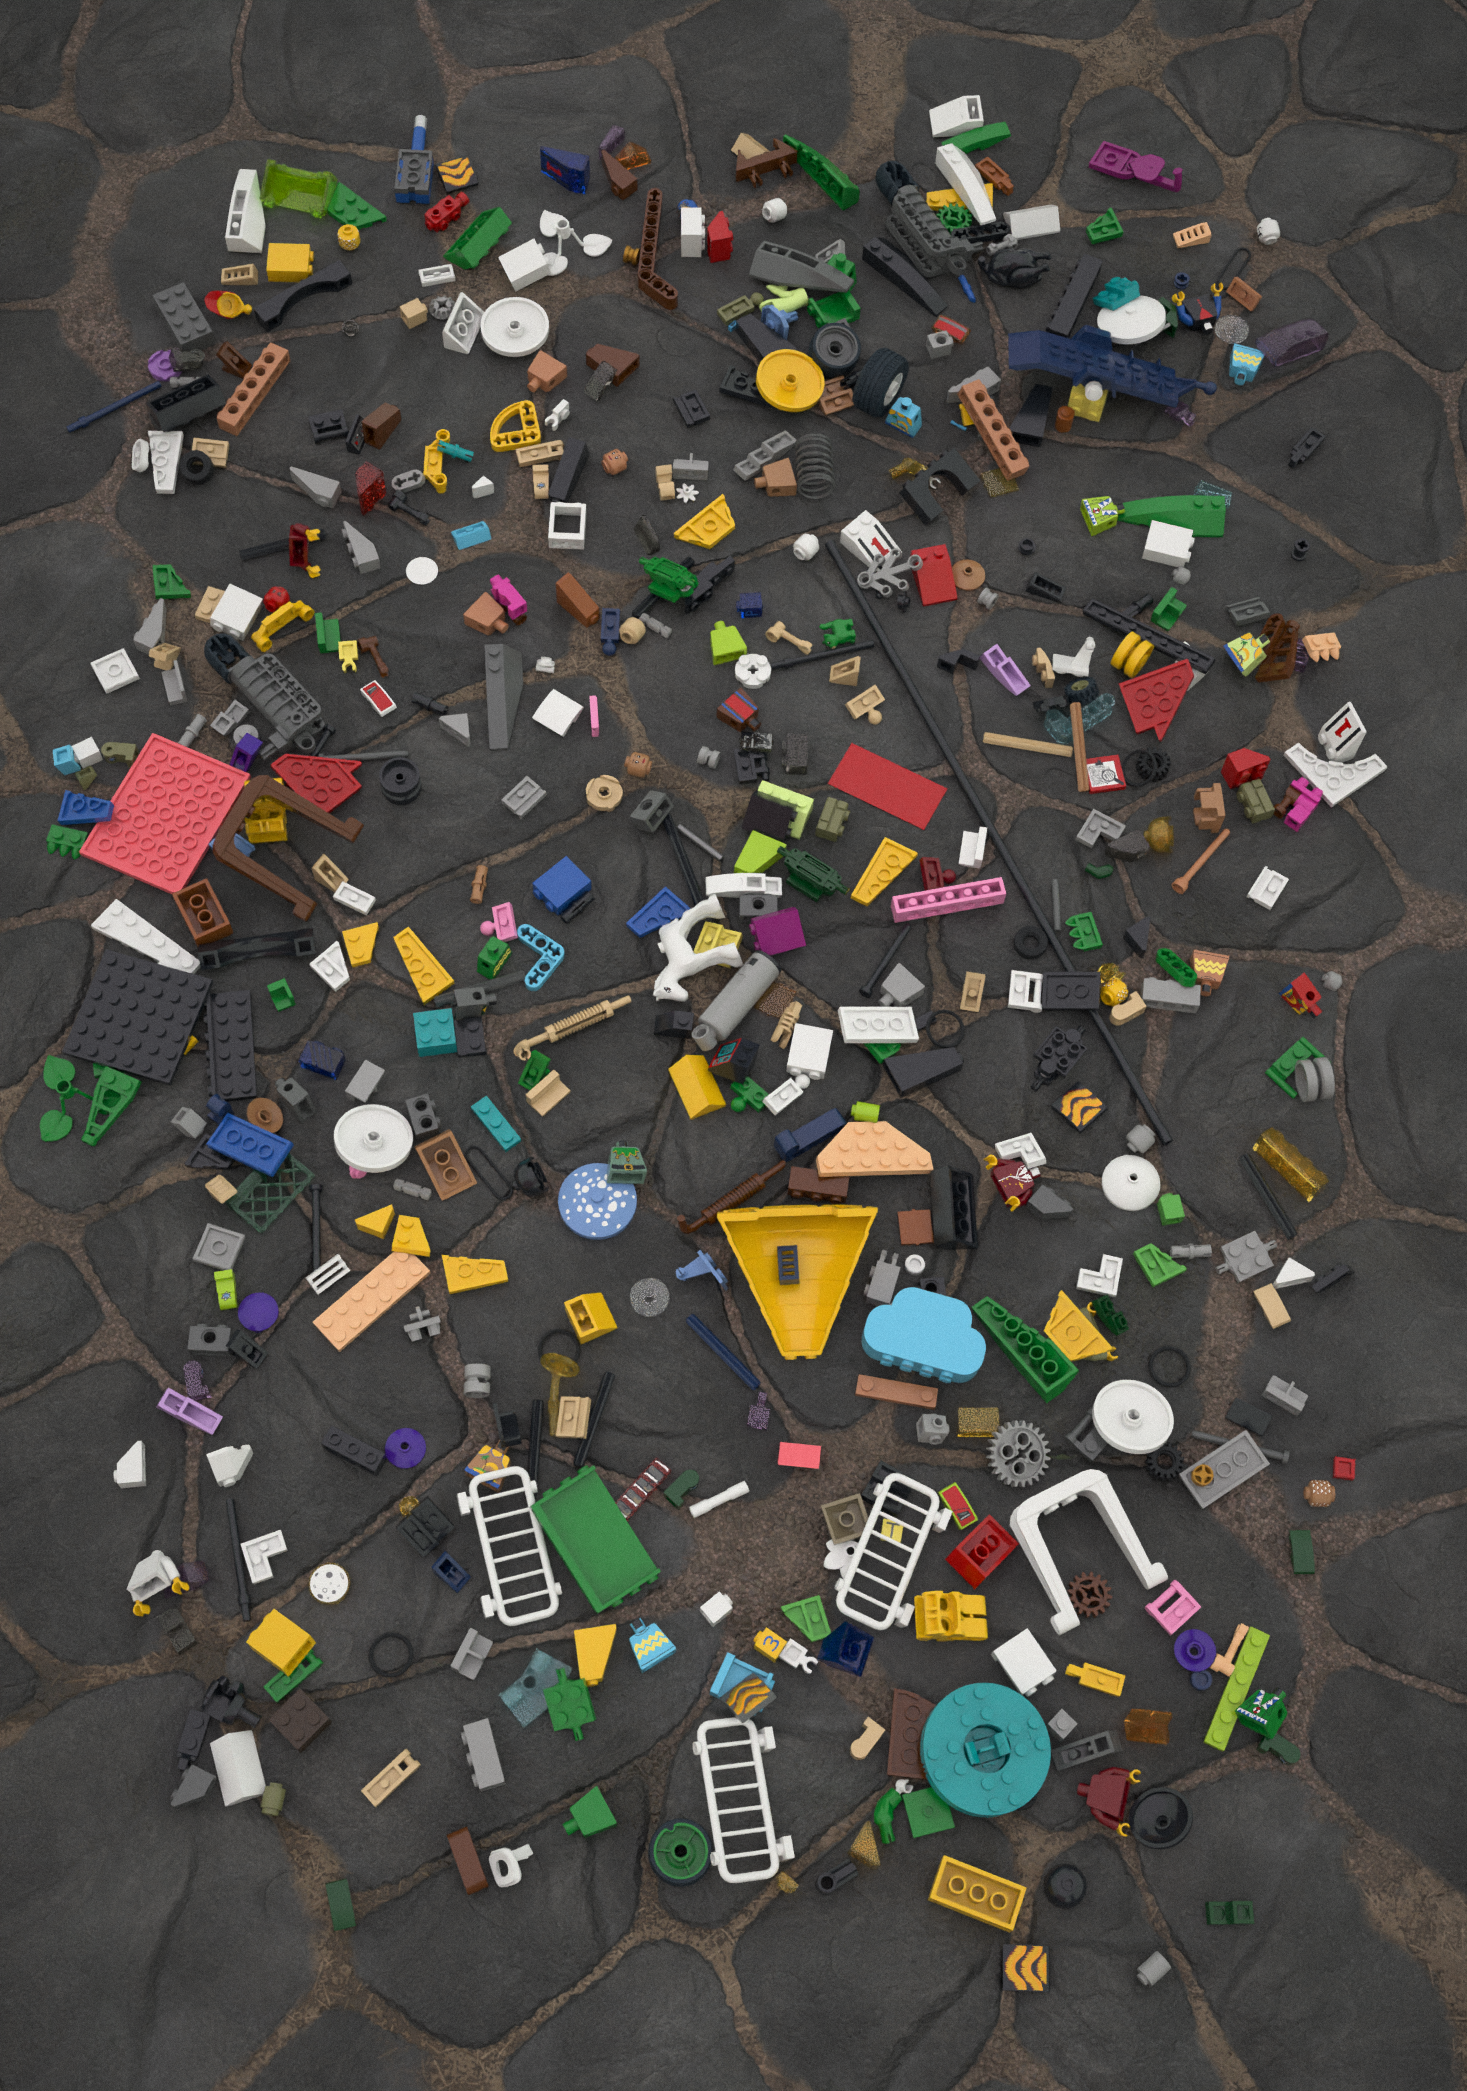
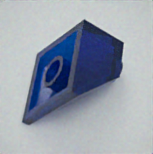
(846, 1649)

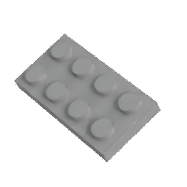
(1230, 1465)

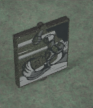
(756, 741)

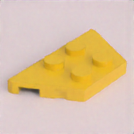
(708, 525)
(1074, 1332)

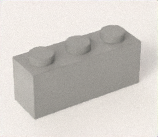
(1170, 995)
(483, 1755)

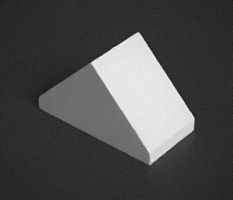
(1293, 1274)

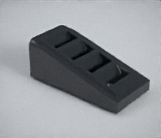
(1047, 583)

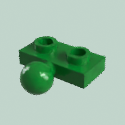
(750, 1093)

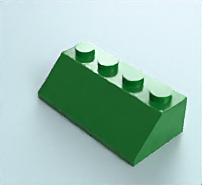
(478, 238)

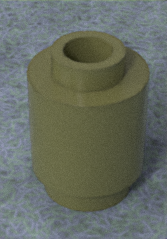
(273, 1799)

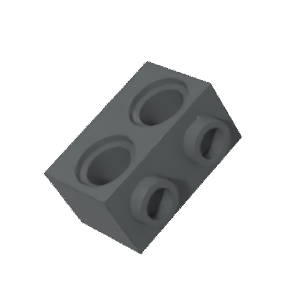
(419, 1118)

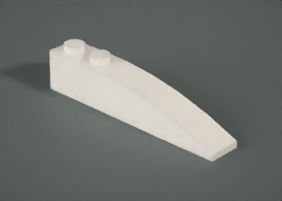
(965, 181)

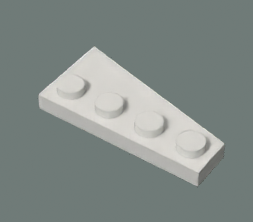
(165, 457)

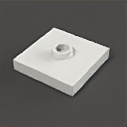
(115, 670)

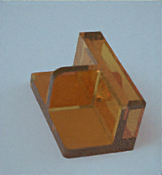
(1148, 1726)

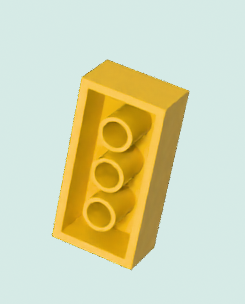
(977, 1893)

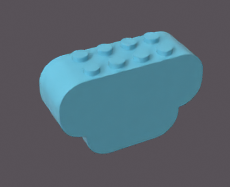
(925, 1335)

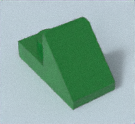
(534, 1070)

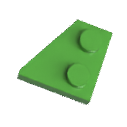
(1157, 1265)
(809, 1618)

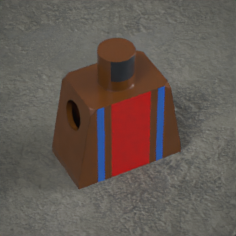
(739, 711)

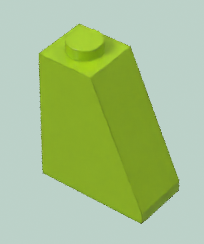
(758, 854)

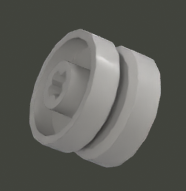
(1314, 1079)

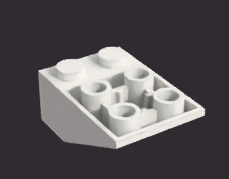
(956, 116)

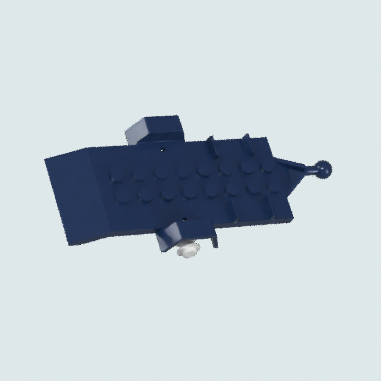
(1092, 363)

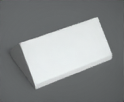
(1033, 221)
(462, 325)
(238, 1767)

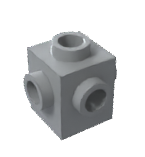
(932, 1428)

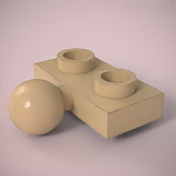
(865, 703)

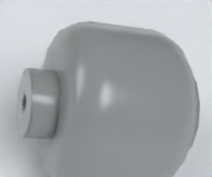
(1181, 575)
(1332, 980)

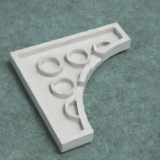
(1332, 777)

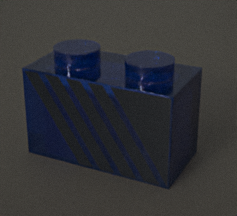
(322, 1059)

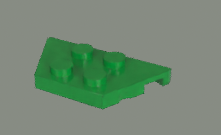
(352, 209)

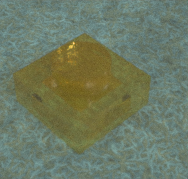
(786, 1884)

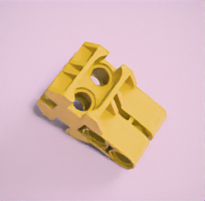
(266, 821)
(950, 1616)

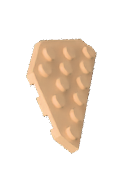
(872, 1150)

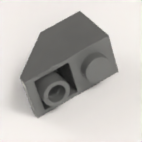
(1048, 1205)
(194, 1788)

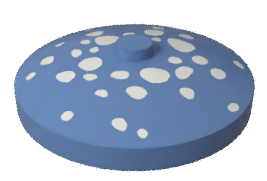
(594, 1206)

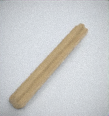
(1028, 744)

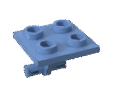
(700, 1266)

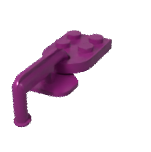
(1129, 164)

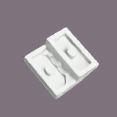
(558, 712)

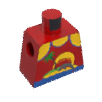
(1302, 996)

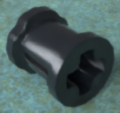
(1300, 551)

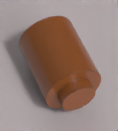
(1064, 419)

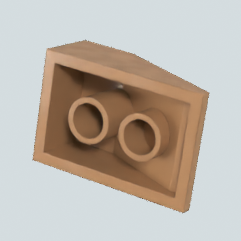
(445, 1164)

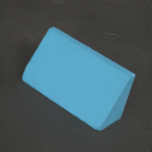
(471, 535)

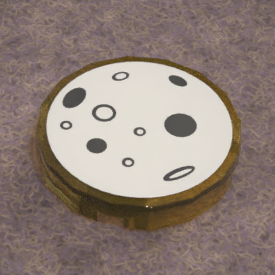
(329, 1583)

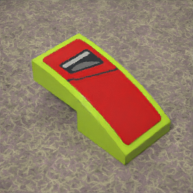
(956, 1502)

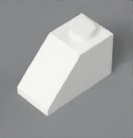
(132, 1467)

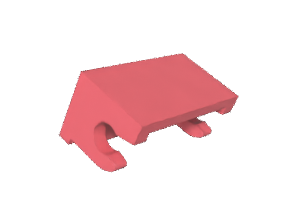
(799, 1455)

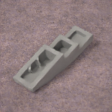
(768, 453)

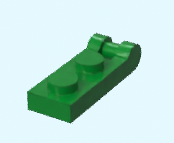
(282, 1685)

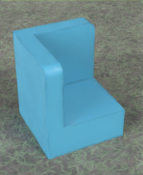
(65, 761)

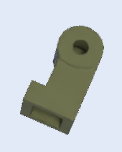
(120, 752)

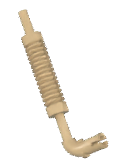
(572, 1024)

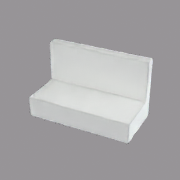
(972, 848)

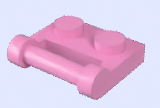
(1178, 1612)

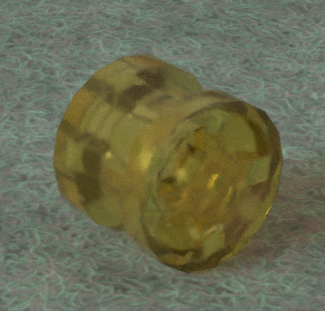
(407, 1503)

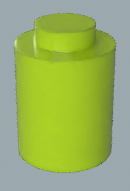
(865, 1112)

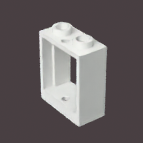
(574, 540)

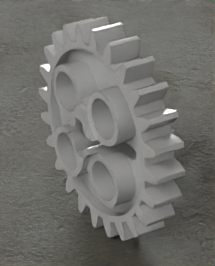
(1008, 1437)

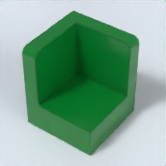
(281, 995)

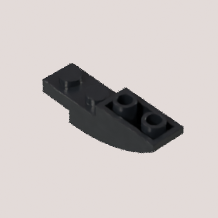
(707, 578)

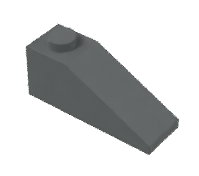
(1087, 1750)

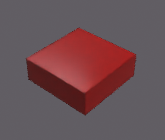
(1344, 1468)

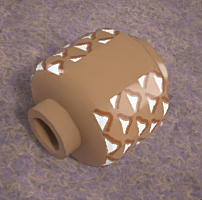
(1319, 1493)

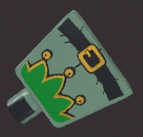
(625, 1165)

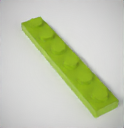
(1236, 1688)

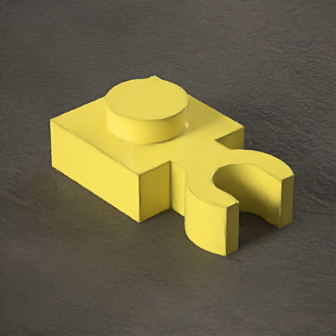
(348, 652)

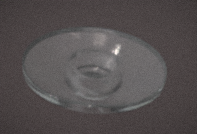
(1231, 329)
(649, 1288)

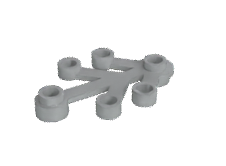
(887, 572)

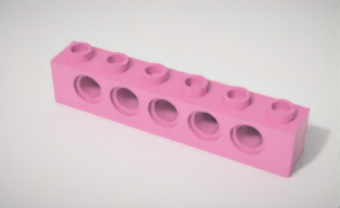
(948, 900)

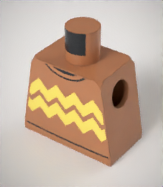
(1209, 969)

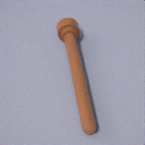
(1181, 884)

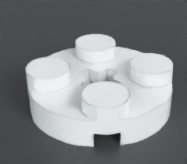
(756, 662)

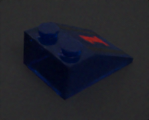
(566, 168)

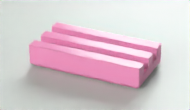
(594, 716)

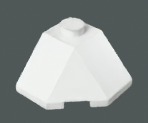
(229, 1464)

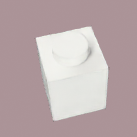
(86, 753)
(716, 1608)

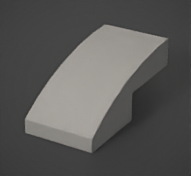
(232, 717)

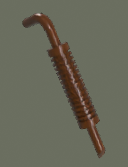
(731, 1200)

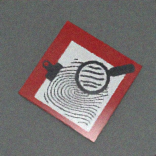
(1105, 774)

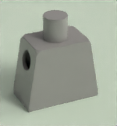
(900, 988)

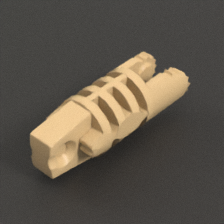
(787, 1024)

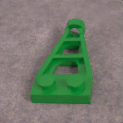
(119, 1083)

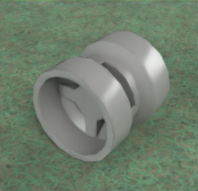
(708, 757)

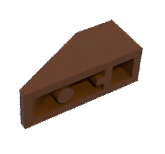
(620, 179)

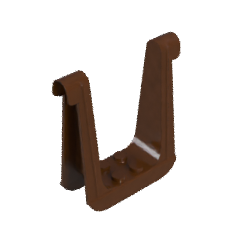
(267, 788)

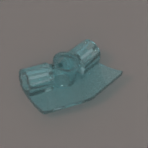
(530, 1702)

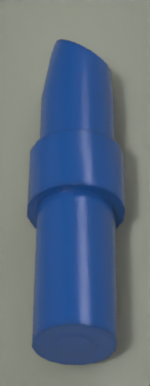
(967, 288)

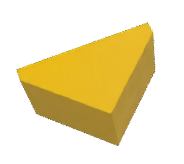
(377, 1222)

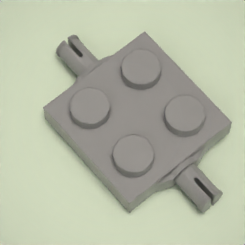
(1246, 1256)

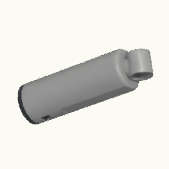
(735, 999)

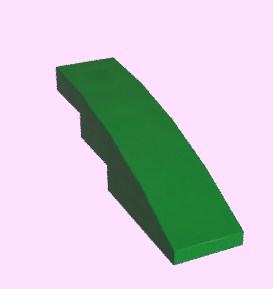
(980, 137)

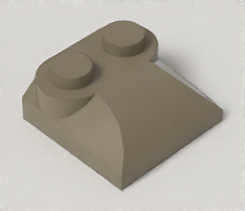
(845, 1518)

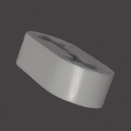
(408, 481)

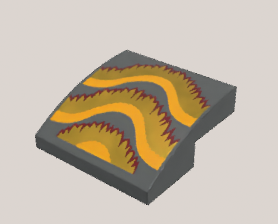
(748, 1697)

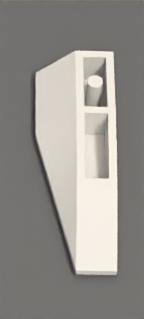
(246, 216)

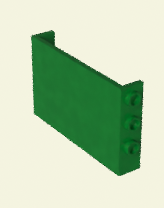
(594, 1540)

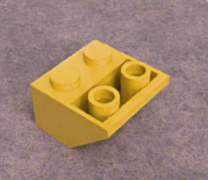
(589, 1316)

